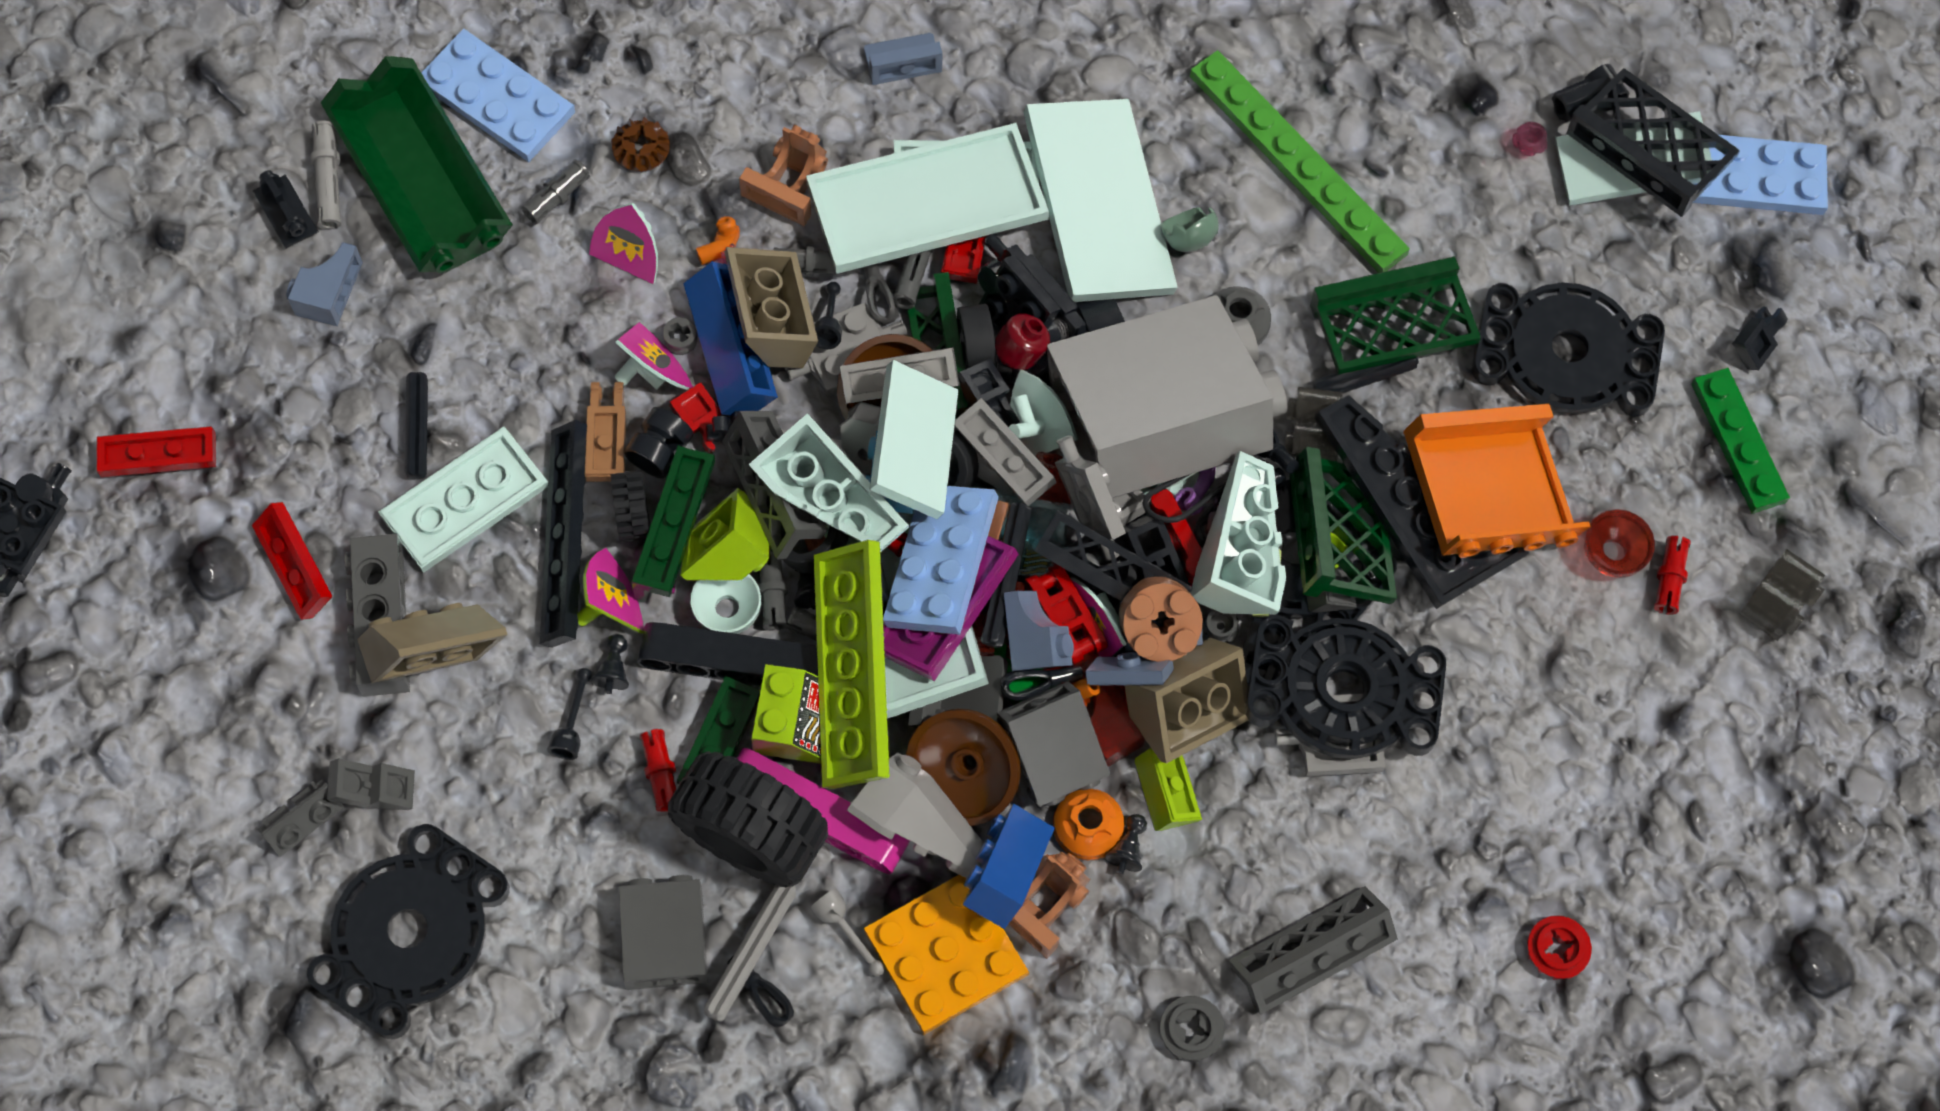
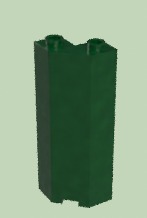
(417, 165)

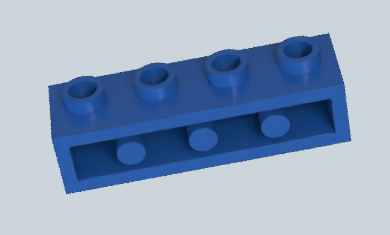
(736, 371)

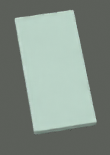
(1592, 179)
(914, 440)
(463, 499)

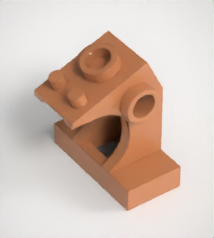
(793, 150)
(1065, 878)

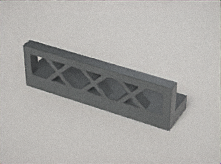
(758, 432)
(1319, 952)

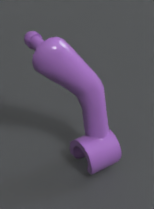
(1189, 497)

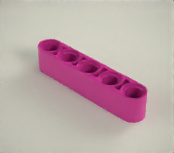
(844, 829)

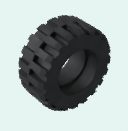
(748, 819)

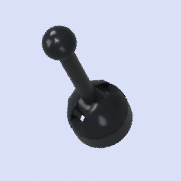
(828, 328)
(566, 741)

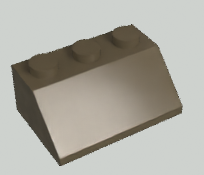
(772, 305)
(428, 641)
(1195, 703)

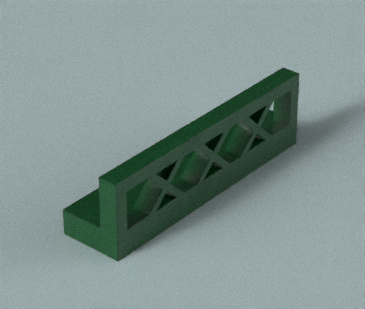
(946, 328)
(672, 523)

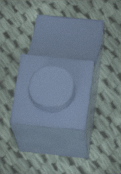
(324, 290)
(1033, 637)

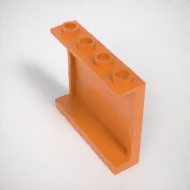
(1491, 480)

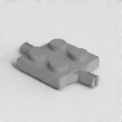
(856, 329)
(1089, 494)
(1320, 764)

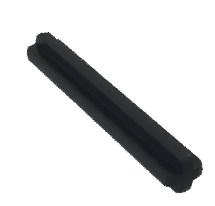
(1015, 536)

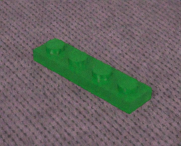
(1740, 440)

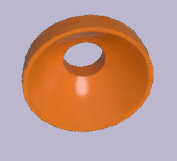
(1084, 842)

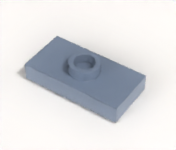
(1128, 670)

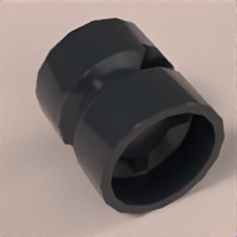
(656, 446)

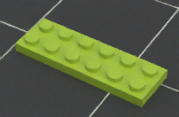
(851, 665)

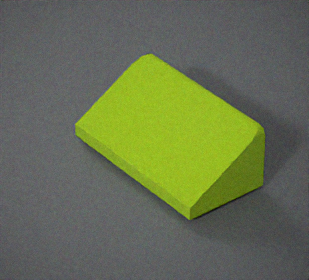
(1167, 791)

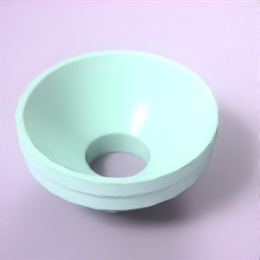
(709, 593)

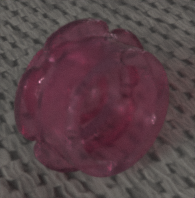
(1531, 131)

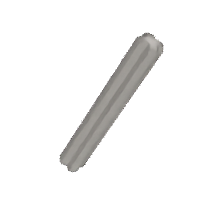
(749, 952)

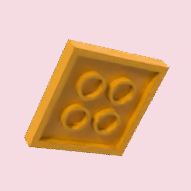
(944, 954)

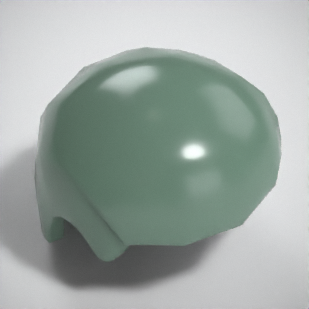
(1190, 229)

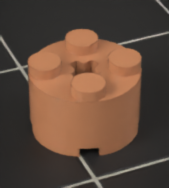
(1177, 634)

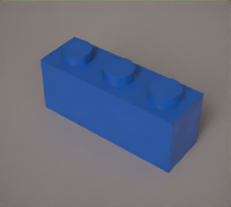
(1007, 865)

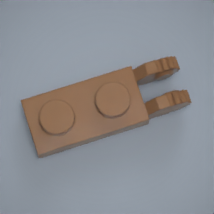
(605, 435)

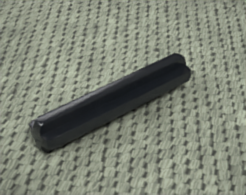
(1357, 379)
(416, 425)

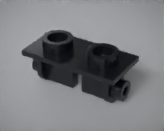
(284, 209)

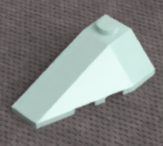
(822, 481)
(1241, 553)

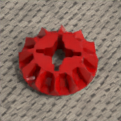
(1565, 931)

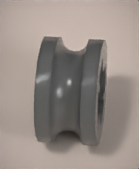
(673, 344)

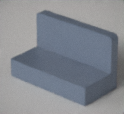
(903, 58)

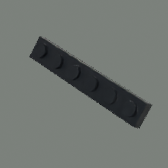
(563, 534)

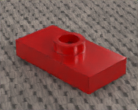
(964, 260)

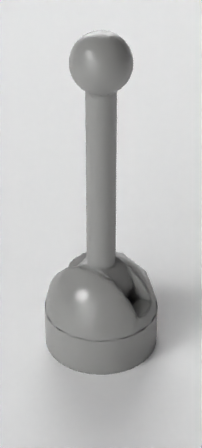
(830, 910)

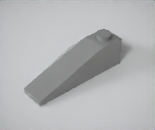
(920, 812)

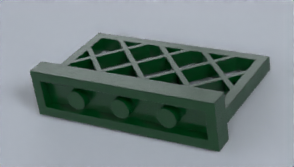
(1378, 291)
(1316, 524)

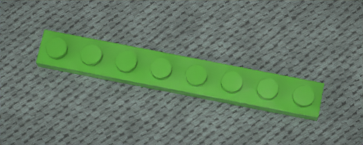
(1299, 162)

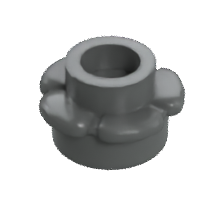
(1230, 624)

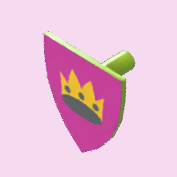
(608, 593)

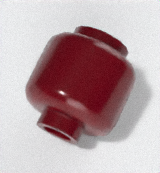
(1022, 341)

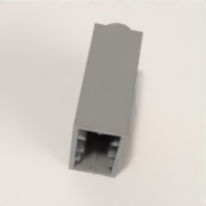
(1166, 394)

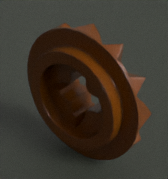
(650, 155)

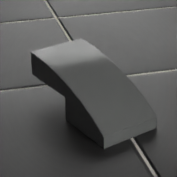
(370, 786)

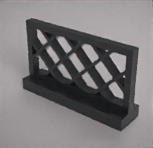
(1635, 158)

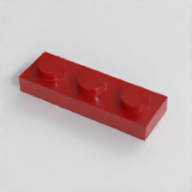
(156, 451)
(292, 560)

